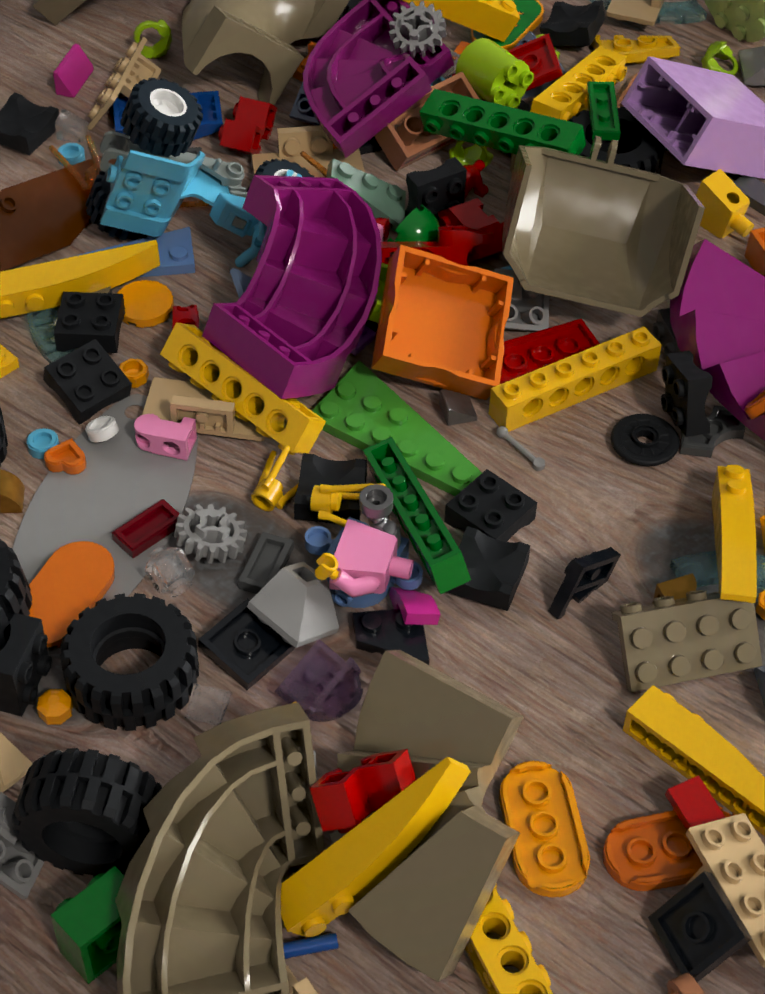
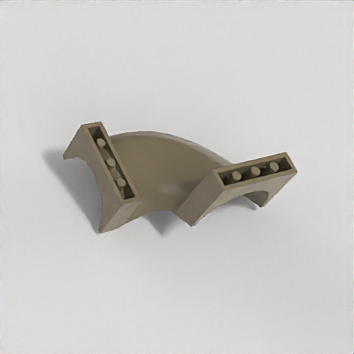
(256, 29)

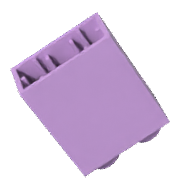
(700, 116)

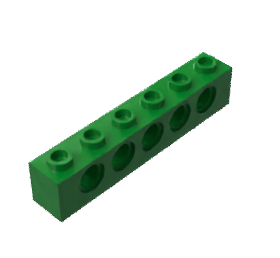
(497, 125)
(418, 517)

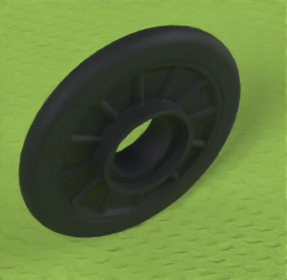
(658, 452)

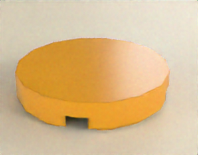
(146, 303)

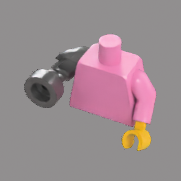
(366, 553)

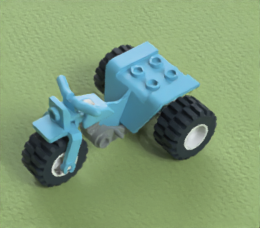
(157, 173)

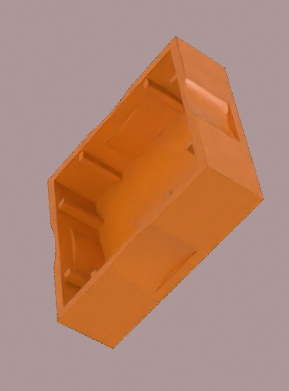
(442, 323)

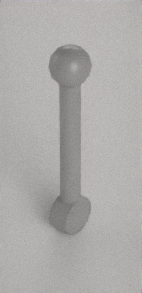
(538, 463)

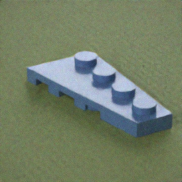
(174, 252)

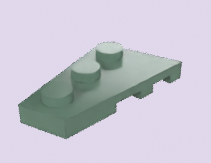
(383, 198)

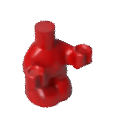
(474, 179)

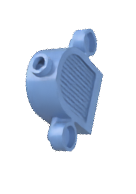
(319, 541)

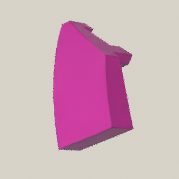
(415, 606)

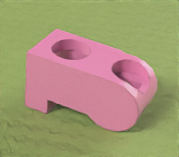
(165, 436)

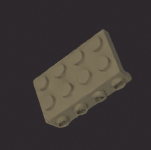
(686, 639)

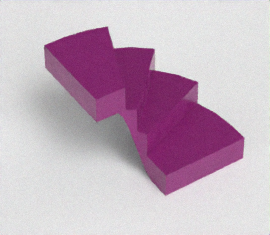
(360, 79)
(309, 285)
(723, 326)

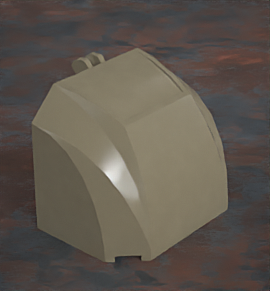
(598, 229)

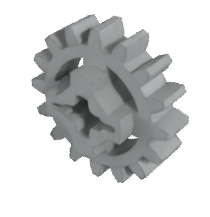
(416, 27)
(210, 533)

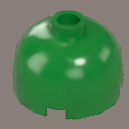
(417, 226)

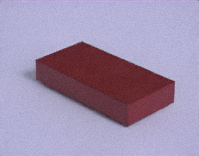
(146, 528)

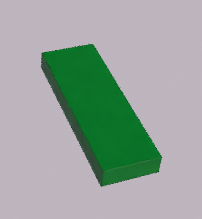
(603, 110)

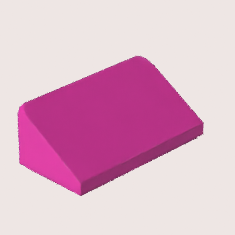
(72, 72)

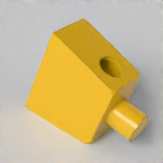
(723, 206)

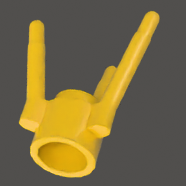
(269, 490)
(328, 499)

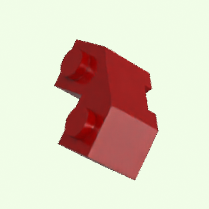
(251, 124)
(472, 215)
(350, 796)

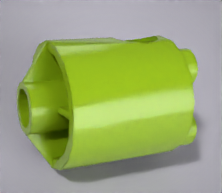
(494, 72)

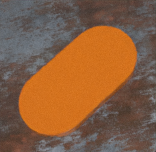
(68, 584)
(651, 852)

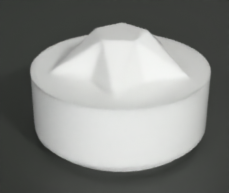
(102, 429)

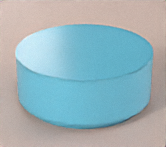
(72, 152)
(40, 441)

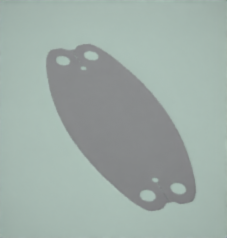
(109, 492)

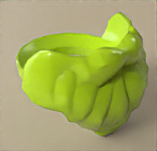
(162, 46)
(719, 50)
(470, 154)

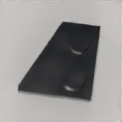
(583, 577)
(386, 631)

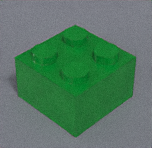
(90, 926)

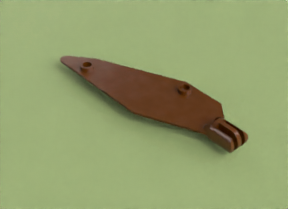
(42, 215)

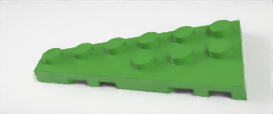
(368, 411)

